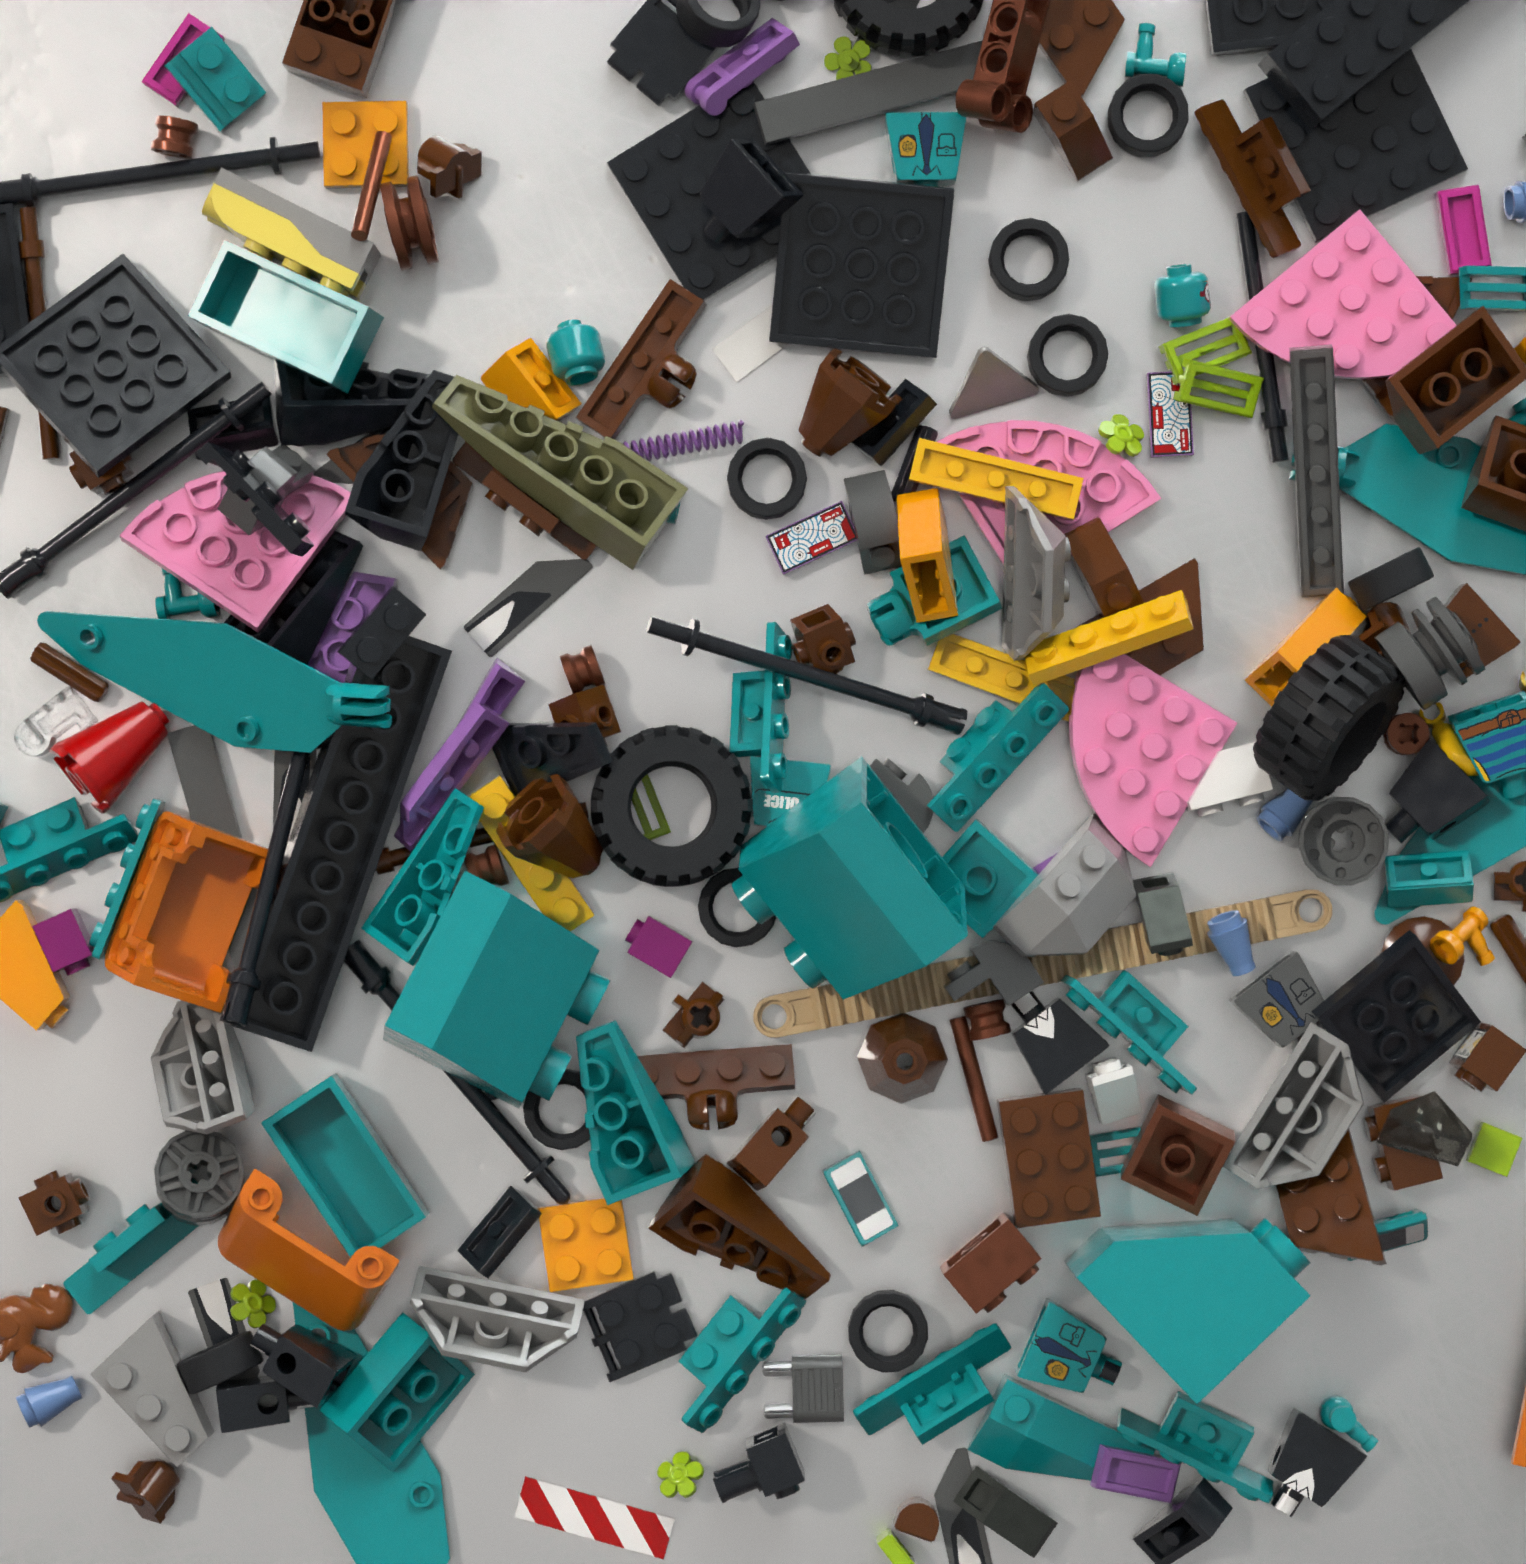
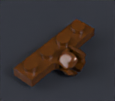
(646, 364)
(719, 1077)

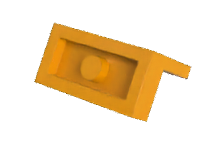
(528, 380)

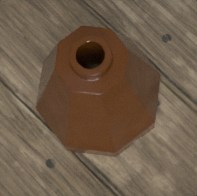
(843, 404)
(551, 829)
(898, 1036)

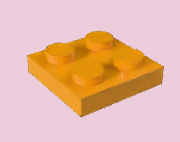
(349, 138)
(585, 1244)

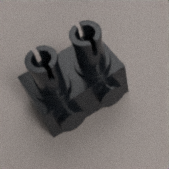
(770, 1467)

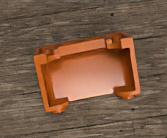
(184, 910)
(294, 1267)

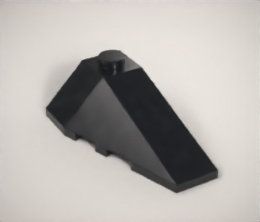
(321, 414)
(405, 474)
(309, 604)

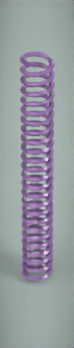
(689, 443)

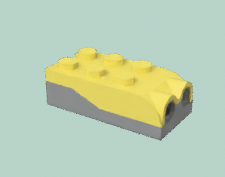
(290, 234)

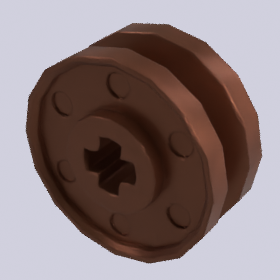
(409, 222)

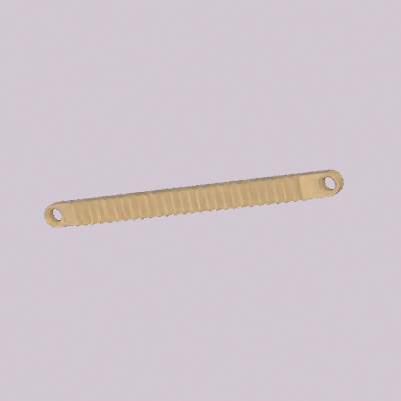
(1115, 950)

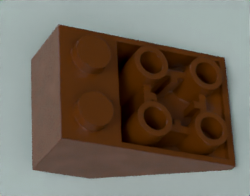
(339, 42)

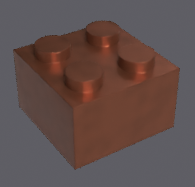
(1177, 1155)
(991, 1264)

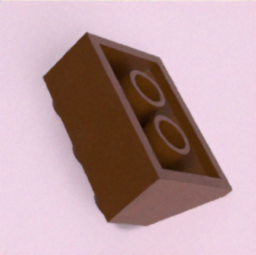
(1454, 381)
(1499, 475)

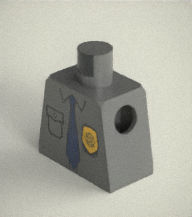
(1281, 1000)

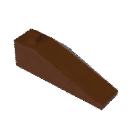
(724, 1217)

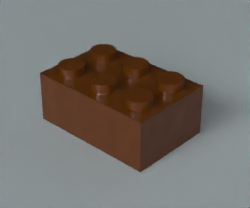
(1048, 1157)

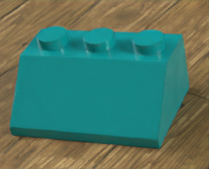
(396, 1392)

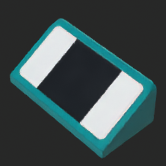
(860, 1198)
(1402, 1229)

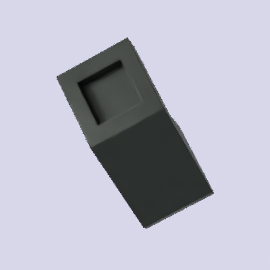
(1163, 914)
(1005, 1512)

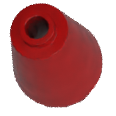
(111, 752)

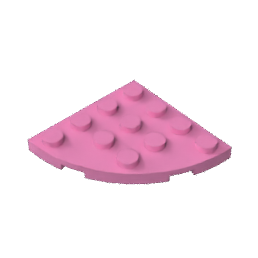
(1351, 296)
(1110, 485)
(219, 559)
(1140, 750)

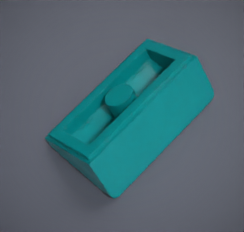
(1429, 879)

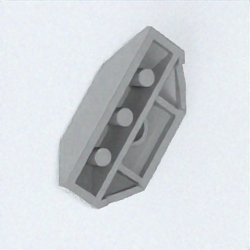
(1032, 575)
(1071, 897)
(200, 1072)
(1300, 1114)
(493, 1319)

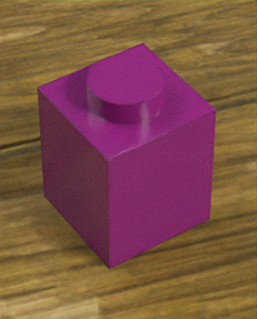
(65, 942)
(657, 945)

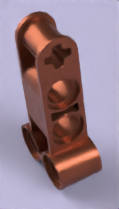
(999, 93)

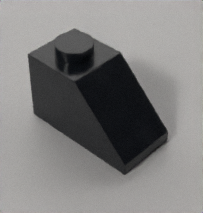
(1183, 1523)

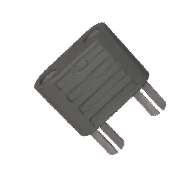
(815, 1388)

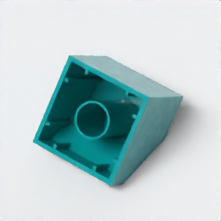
(852, 885)
(496, 994)
(1194, 1291)

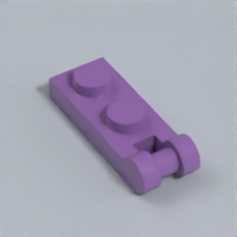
(740, 66)

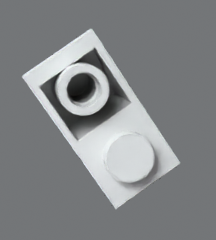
(1230, 777)
(1113, 1090)

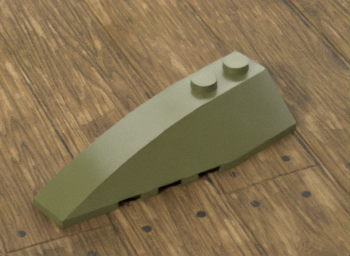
(577, 477)

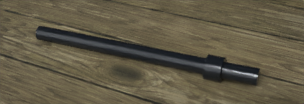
(1274, 418)

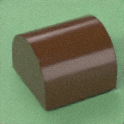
(917, 1518)

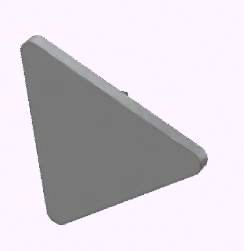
(990, 384)

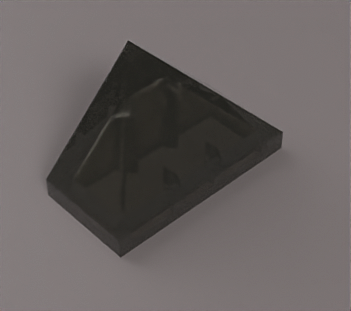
(1426, 1129)

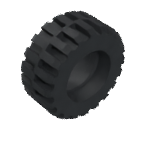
(908, 29)
(1328, 717)
(729, 806)

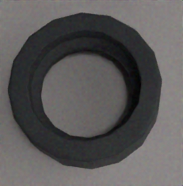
(713, 30)
(1170, 92)
(1036, 228)
(1075, 324)
(761, 447)
(1390, 579)
(711, 925)
(541, 1132)
(895, 1362)
(219, 1363)

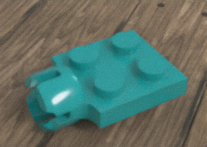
(975, 597)
(990, 873)

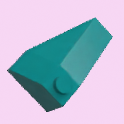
(425, 881)

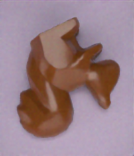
(21, 1316)

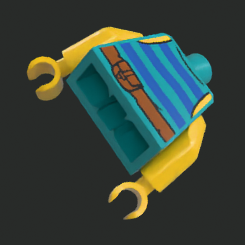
(1487, 740)

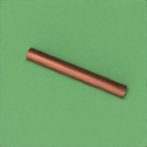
(371, 186)
(974, 1079)

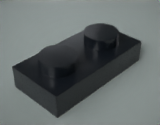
(890, 433)
(381, 632)
(499, 1232)

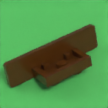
(1259, 171)
(505, 493)

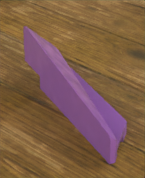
(460, 753)

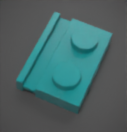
(215, 79)

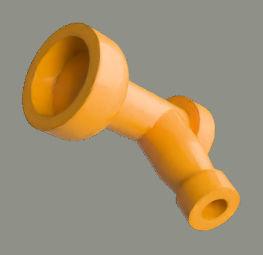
(1449, 945)

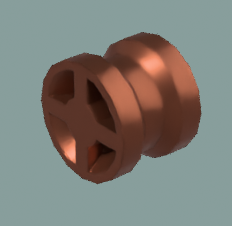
(174, 137)
(582, 669)
(1403, 734)
(487, 866)
(987, 1019)

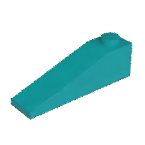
(629, 1124)
(1042, 1434)

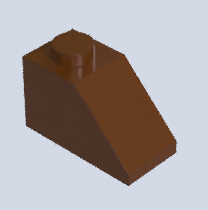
(1072, 130)
(1102, 569)

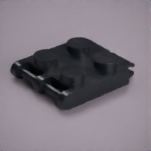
(660, 50)
(639, 1323)

